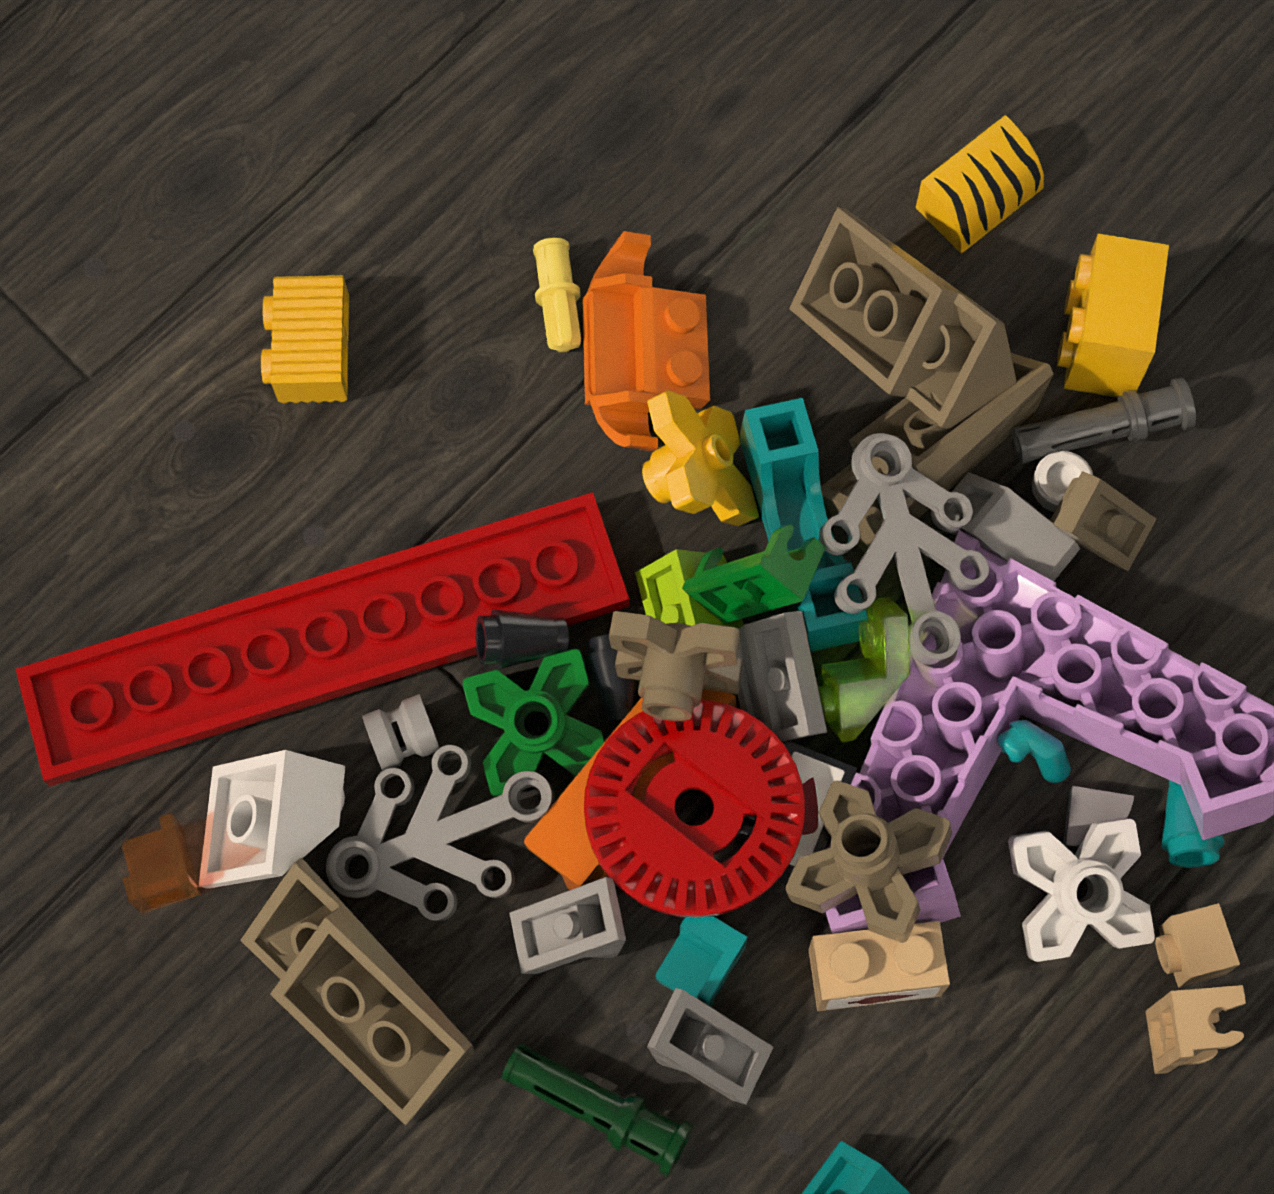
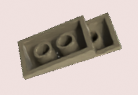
(903, 323)
(942, 452)
(354, 995)

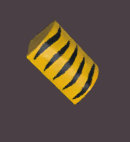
(981, 185)

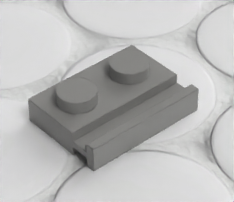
(780, 677)

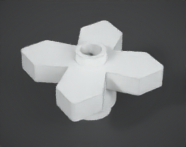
(1060, 917)

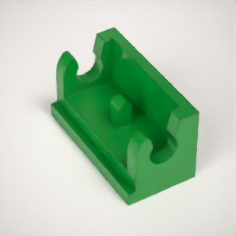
(756, 581)

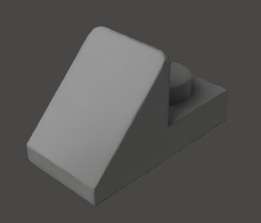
(569, 927)
(709, 1047)

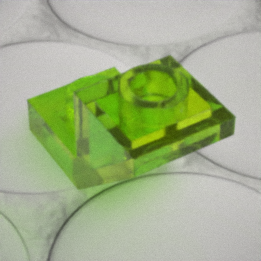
(860, 687)

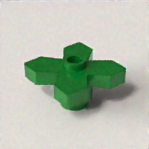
(507, 706)

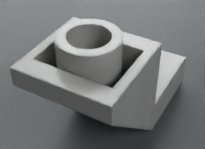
(1012, 527)

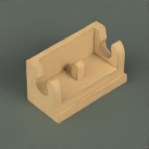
(1184, 1027)

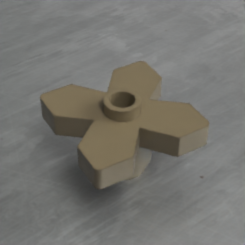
(675, 662)
(869, 860)

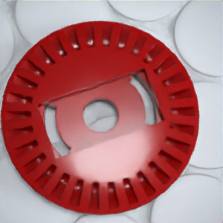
(674, 863)

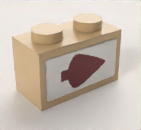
(874, 969)

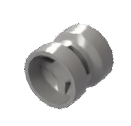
(413, 725)

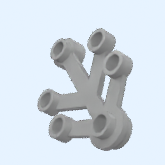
(903, 538)
(429, 836)

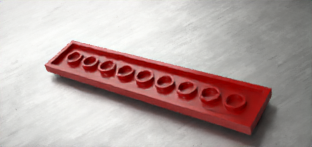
(313, 639)

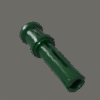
(622, 1119)

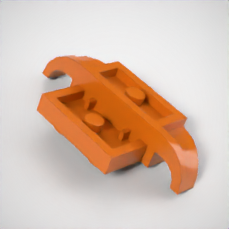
(640, 344)

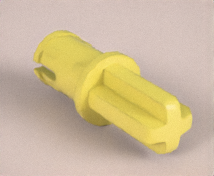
(557, 294)

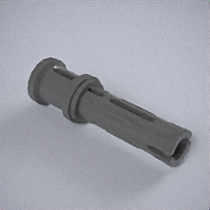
(1129, 417)

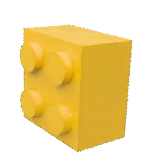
(1113, 315)

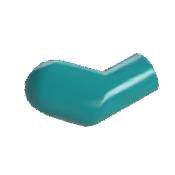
(1046, 749)

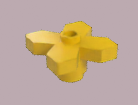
(697, 460)

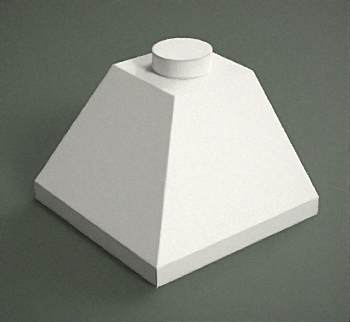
(268, 815)

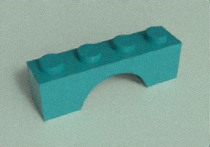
(788, 491)

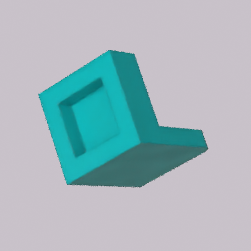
(702, 957)

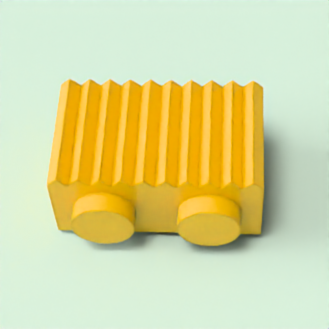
(307, 339)

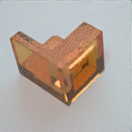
(159, 867)

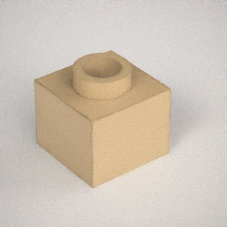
(1196, 946)

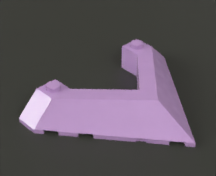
(1077, 672)

